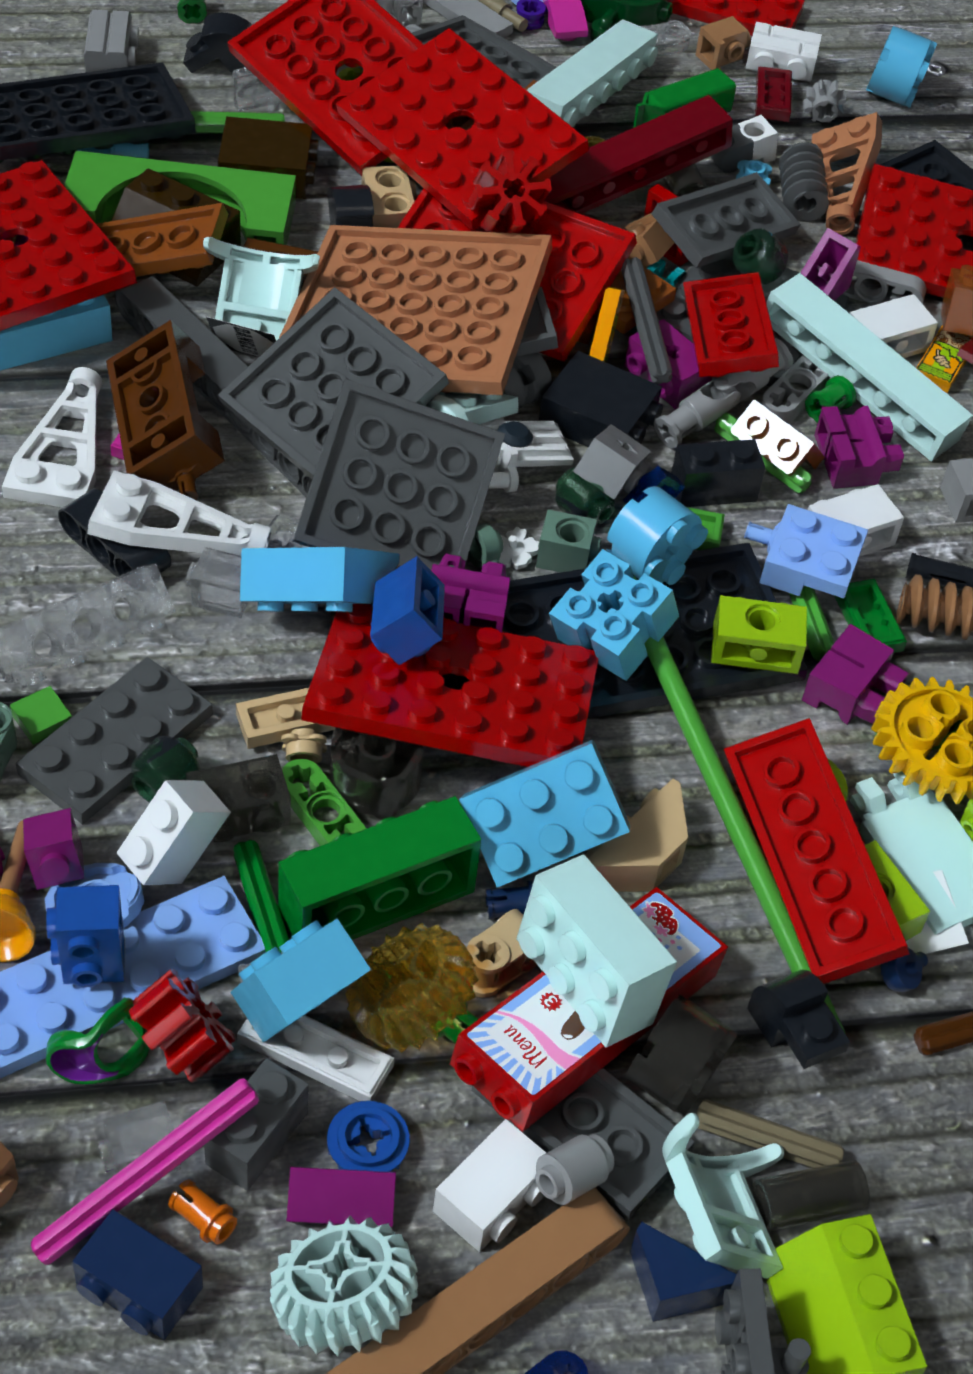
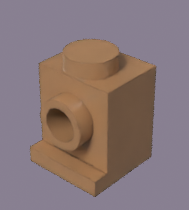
(722, 42)
(651, 240)

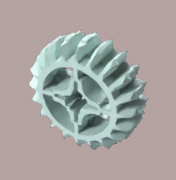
(344, 1285)

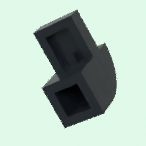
(213, 40)
(350, 205)
(797, 1013)

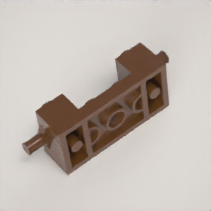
(158, 410)

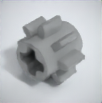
(824, 100)

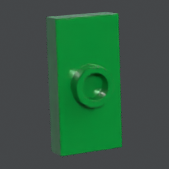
(869, 611)

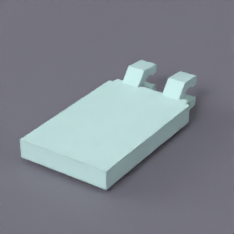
(921, 839)

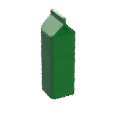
(675, 95)

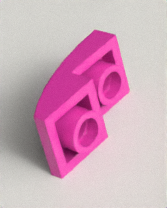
(566, 19)

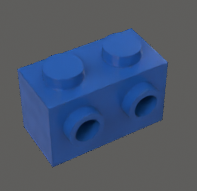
(407, 611)
(87, 934)

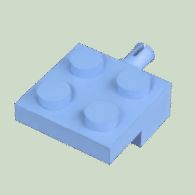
(809, 552)

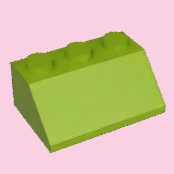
(844, 1301)

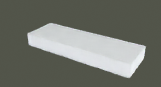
(324, 1056)

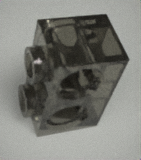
(240, 789)

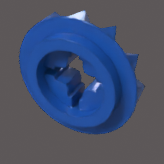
(380, 1122)

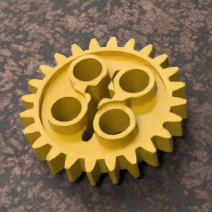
(915, 722)

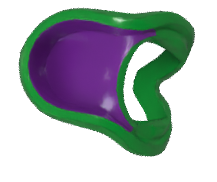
(76, 1057)

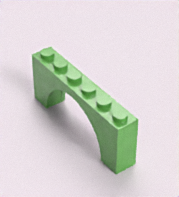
(262, 198)

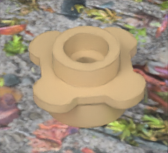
(304, 744)

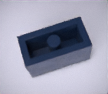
(137, 1276)

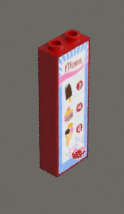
(533, 1043)

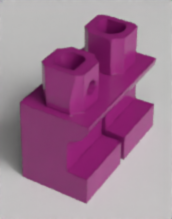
(855, 447)
(479, 593)
(851, 674)

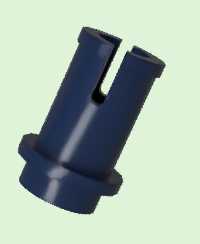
(503, 900)

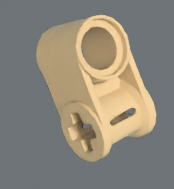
(499, 955)

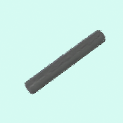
(646, 321)

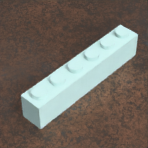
(597, 71)
(880, 376)

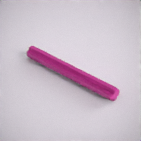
(144, 1171)

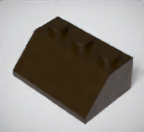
(158, 194)

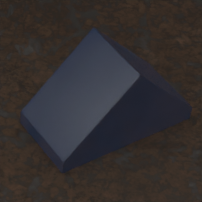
(675, 1276)

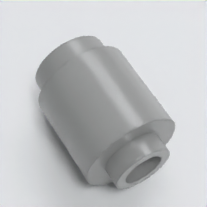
(574, 1168)

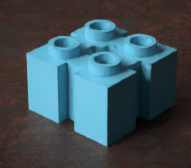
(614, 614)

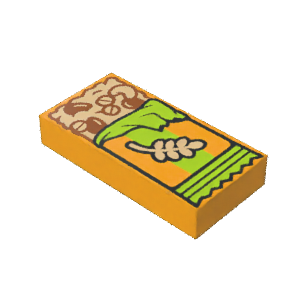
(606, 323)
(941, 359)

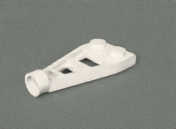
(53, 482)
(127, 498)

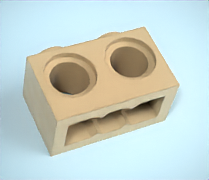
(390, 193)

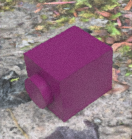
(53, 848)

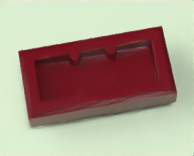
(773, 93)

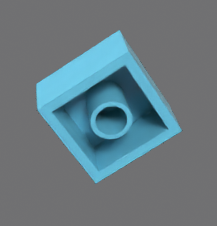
(291, 984)

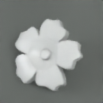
(518, 549)

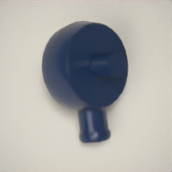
(904, 972)

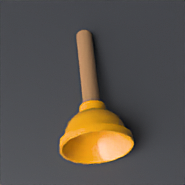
(16, 927)

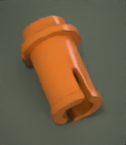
(204, 1213)

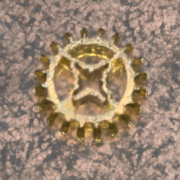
(412, 987)

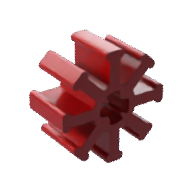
(498, 182)
(182, 1025)

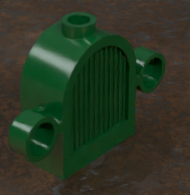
(607, 13)

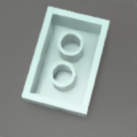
(595, 950)

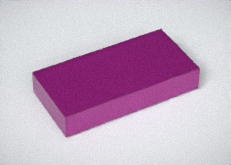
(337, 1193)

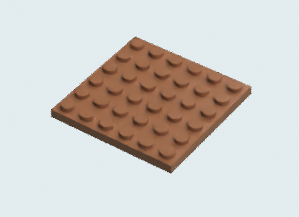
(441, 291)

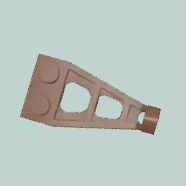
(857, 136)

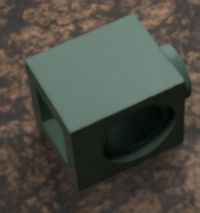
(567, 542)

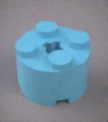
(901, 66)
(656, 536)

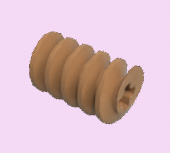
(937, 605)

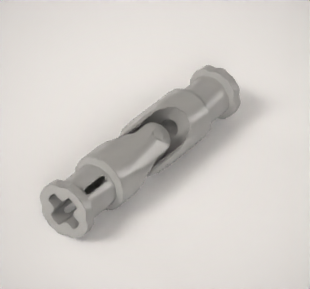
(727, 391)

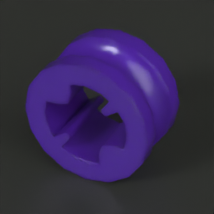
(532, 11)

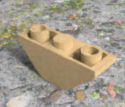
(652, 846)

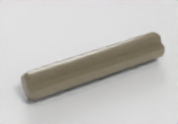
(761, 1132)

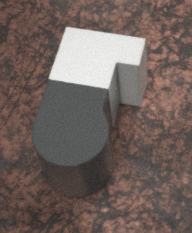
(748, 144)

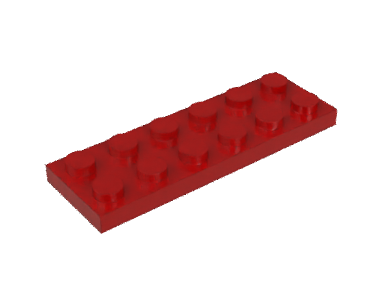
(815, 853)

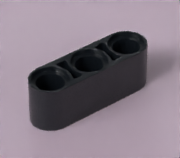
(112, 555)

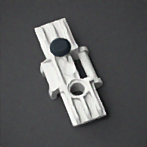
(526, 446)

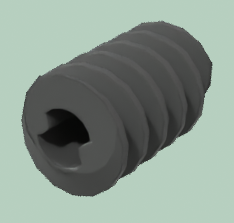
(804, 181)

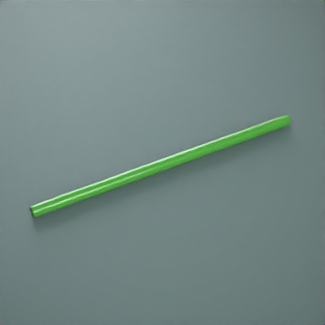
(728, 805)

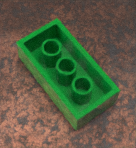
(382, 871)

